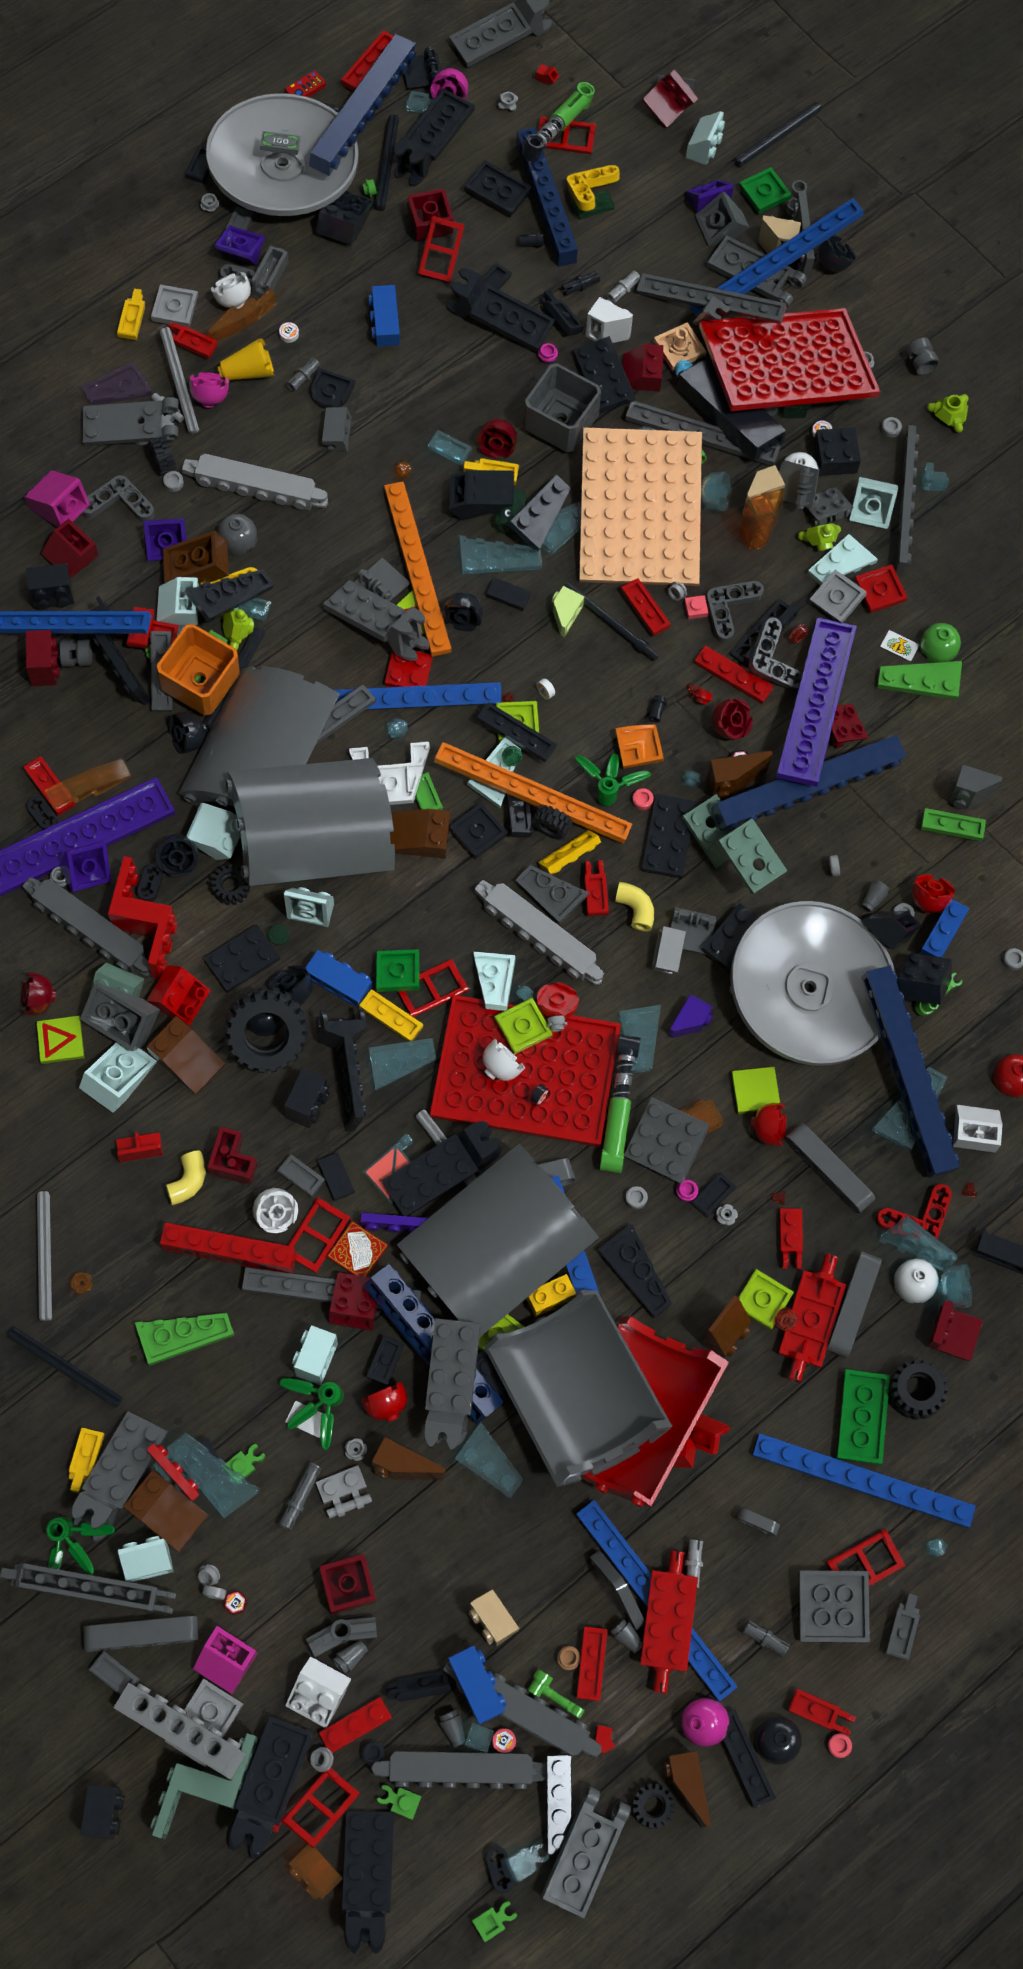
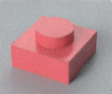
(696, 607)

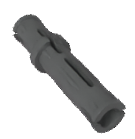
(296, 1504)

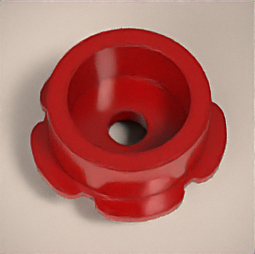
(703, 696)

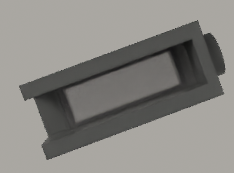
(269, 271)

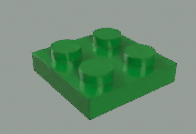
(765, 190)
(398, 970)

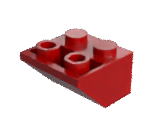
(178, 994)

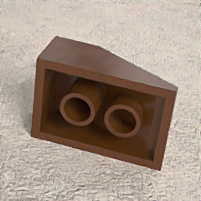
(198, 557)
(734, 773)
(421, 832)
(185, 1055)
(727, 1329)
(403, 1464)
(165, 1511)
(687, 1781)

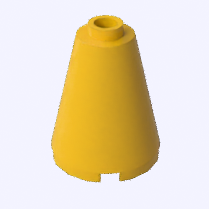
(248, 363)

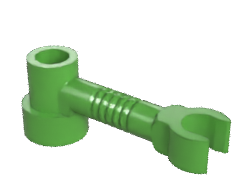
(927, 1008)
(540, 1686)

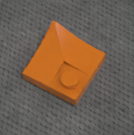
(639, 745)

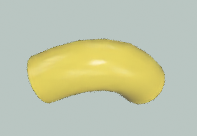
(639, 902)
(192, 1178)

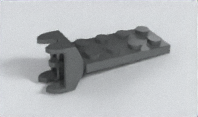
(500, 30)
(379, 618)
(451, 1380)
(117, 1473)

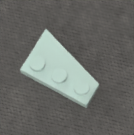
(844, 557)
(491, 794)
(495, 978)

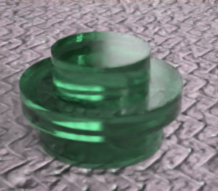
(511, 756)
(279, 934)

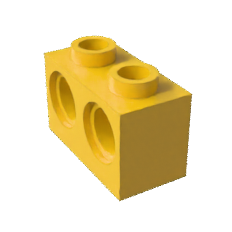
(551, 1296)

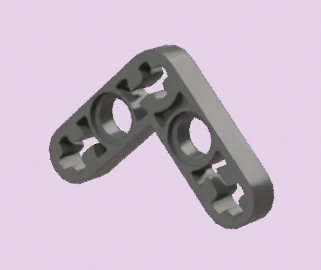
(122, 494)
(722, 605)
(767, 661)
(620, 1589)

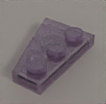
(117, 385)

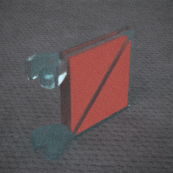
(388, 1164)

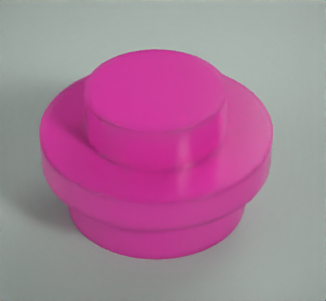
(548, 353)
(687, 1191)

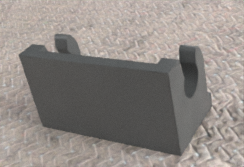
(712, 310)
(337, 429)

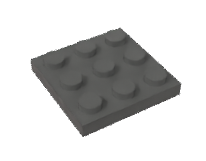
(667, 1140)
(834, 1606)

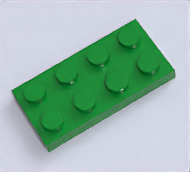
(863, 1417)

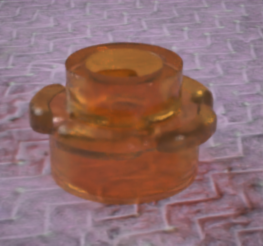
(402, 469)
(75, 1282)

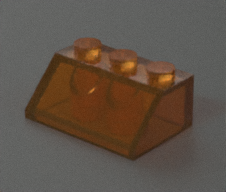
(761, 518)

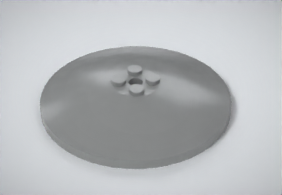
(254, 175)
(816, 947)

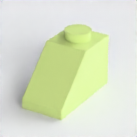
(566, 608)

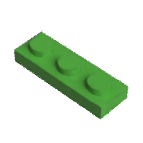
(953, 824)

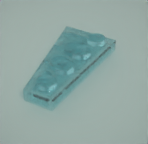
(489, 557)
(896, 1124)
(216, 1480)

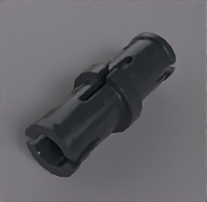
(580, 283)

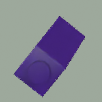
(691, 1018)

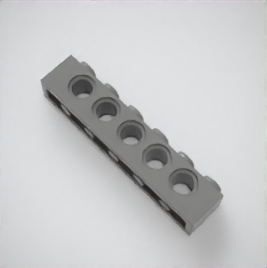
(224, 1762)

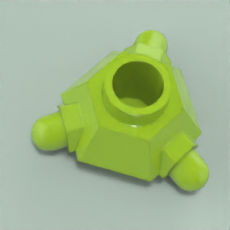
(951, 410)
(821, 536)
(237, 626)

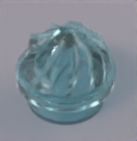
(397, 728)

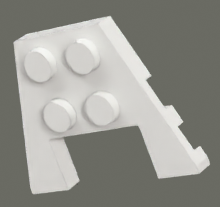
(400, 779)

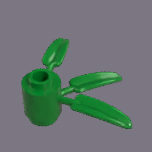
(608, 786)
(311, 1409)
(78, 1553)

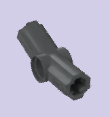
(357, 1630)

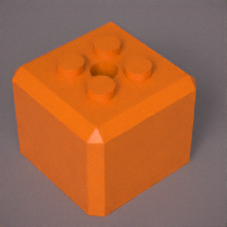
(193, 655)

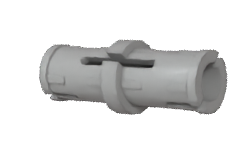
(623, 287)
(694, 1559)

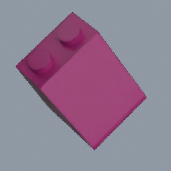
(58, 498)

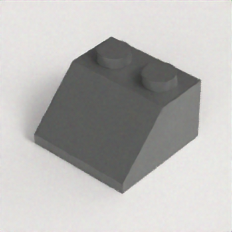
(973, 787)

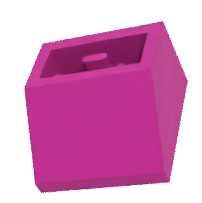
(225, 1660)

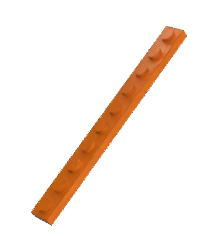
(417, 568)
(532, 792)

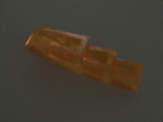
(237, 320)
(87, 783)

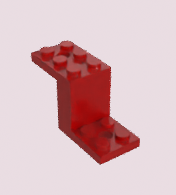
(143, 917)

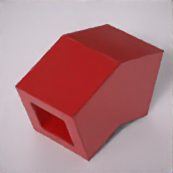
(547, 74)
(603, 1737)

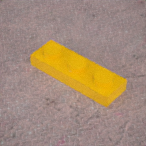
(569, 852)
(391, 1016)

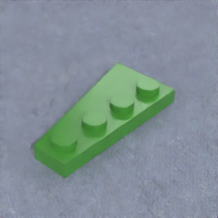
(926, 679)
(175, 1337)

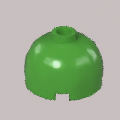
(940, 643)

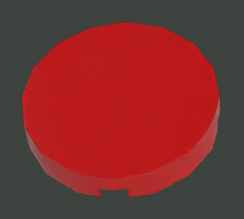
(557, 1000)

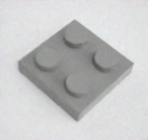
(174, 305)
(838, 596)

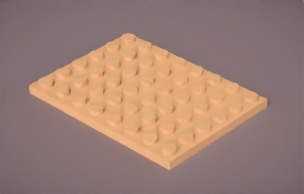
(640, 506)

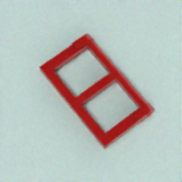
(571, 148)
(435, 220)
(437, 999)
(329, 1242)
(858, 1550)
(308, 1796)

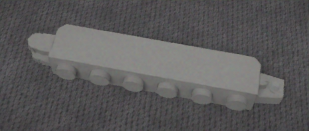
(256, 482)
(540, 931)

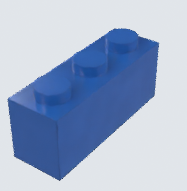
(384, 315)
(945, 929)
(339, 978)
(477, 1685)

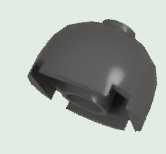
(239, 533)

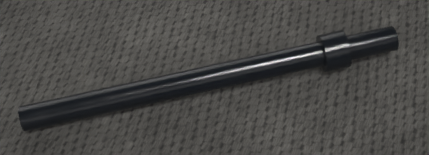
(640, 644)

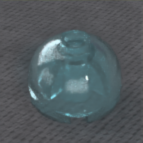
(714, 491)
(956, 1285)

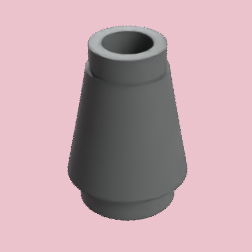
(875, 895)
(626, 1635)
(349, 1657)
(452, 1725)

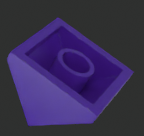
(704, 194)
(240, 245)
(163, 534)
(86, 866)

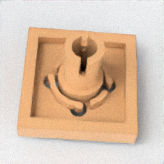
(682, 337)

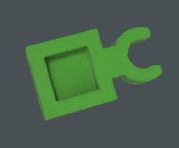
(243, 1464)
(404, 1802)
(490, 1922)

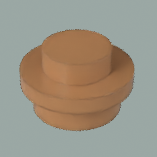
(568, 1658)

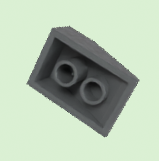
(120, 1016)

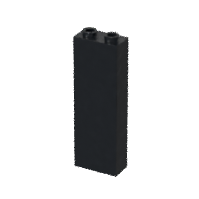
(750, 429)

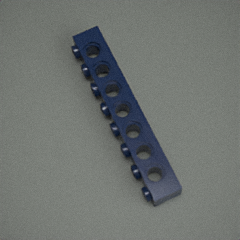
(549, 204)
(421, 1338)

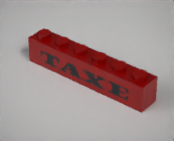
(228, 1248)

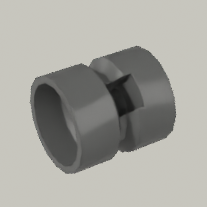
(922, 356)
(83, 653)

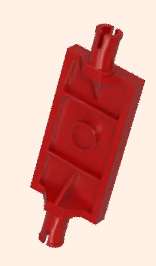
(816, 1311)
(669, 1622)

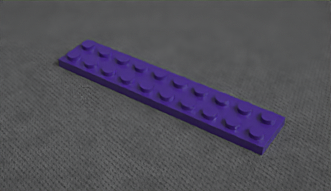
(816, 702)
(104, 822)

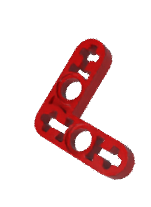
(926, 1218)

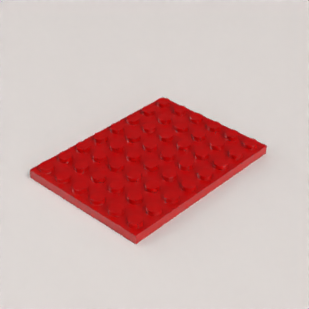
(789, 363)
(571, 1063)

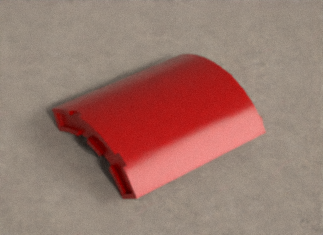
(683, 1386)

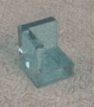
(934, 480)
(479, 1738)

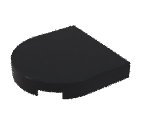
(331, 389)

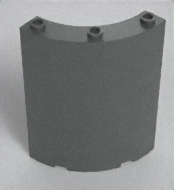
(263, 723)
(312, 821)
(497, 1240)
(578, 1389)

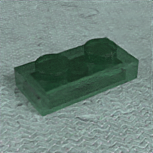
(603, 204)

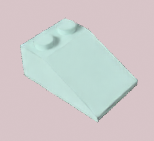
(308, 906)
(116, 1075)

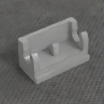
(668, 950)

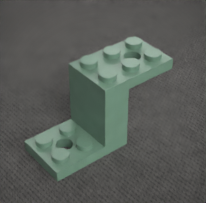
(737, 846)
(202, 1786)

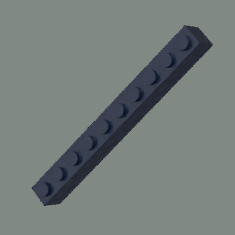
(362, 105)
(784, 793)
(910, 1071)

